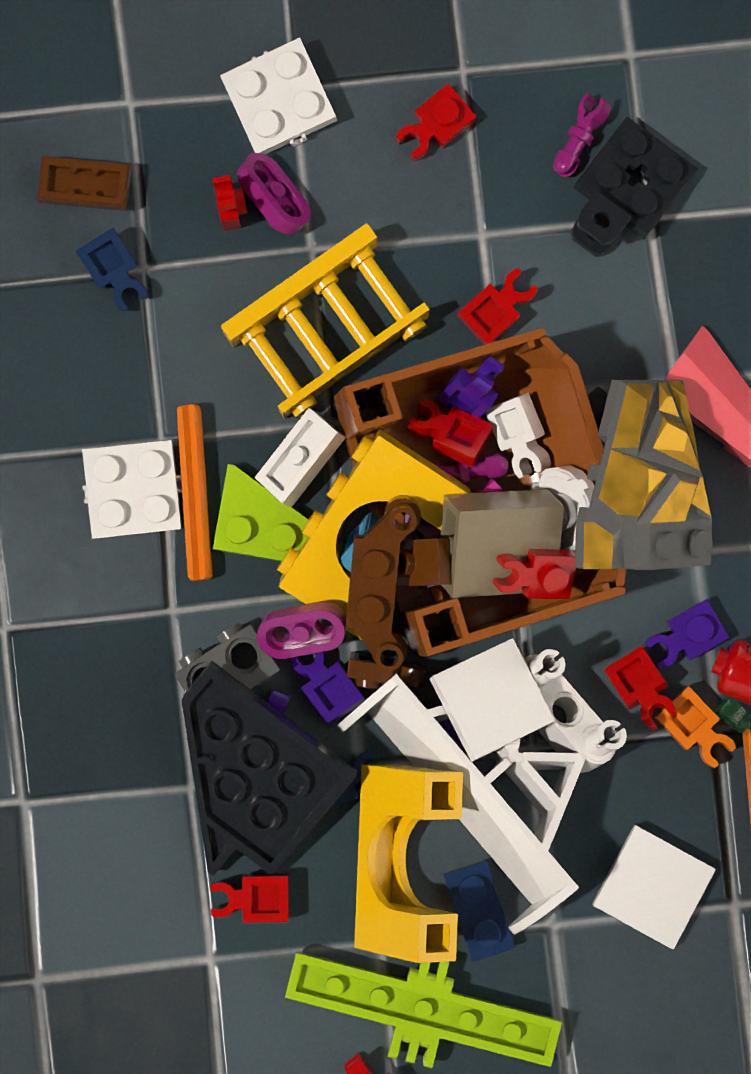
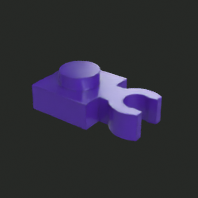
(692, 632)
(329, 689)

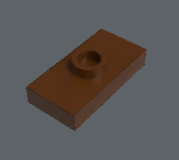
(84, 183)
(424, 562)

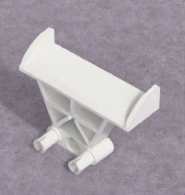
(580, 747)

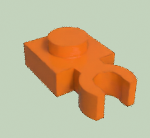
(694, 725)

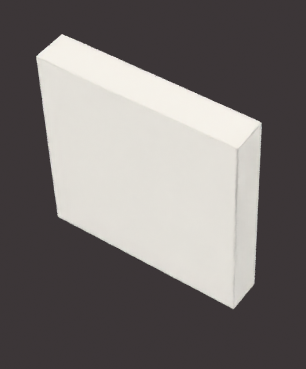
(492, 699)
(653, 887)

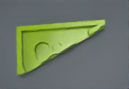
(255, 521)

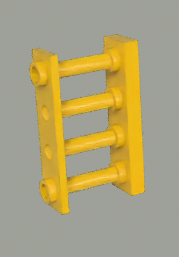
(285, 303)

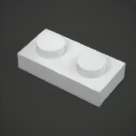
(300, 457)

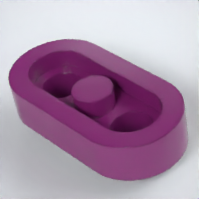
(273, 193)
(304, 628)

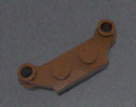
(375, 580)

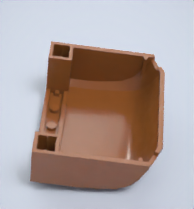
(555, 385)

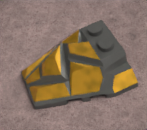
(649, 486)

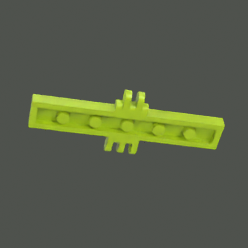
(423, 1010)

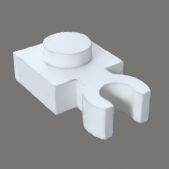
(517, 428)

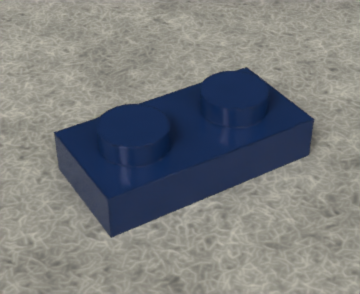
(479, 910)

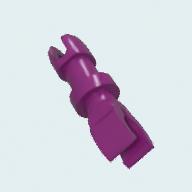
(579, 136)
(492, 466)

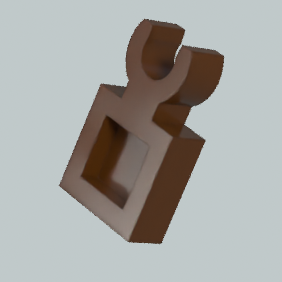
(370, 675)

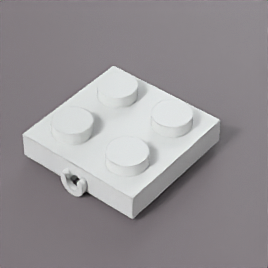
(279, 97)
(132, 489)

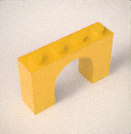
(381, 472)
(387, 911)

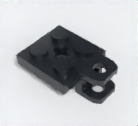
(617, 204)

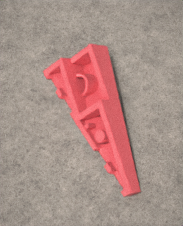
(716, 394)

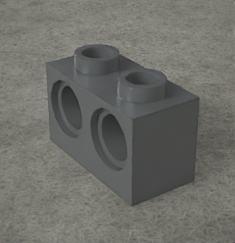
(222, 655)

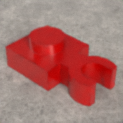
(440, 119)
(229, 202)
(492, 311)
(454, 435)
(543, 575)
(639, 683)
(261, 898)

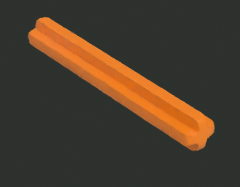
(194, 492)

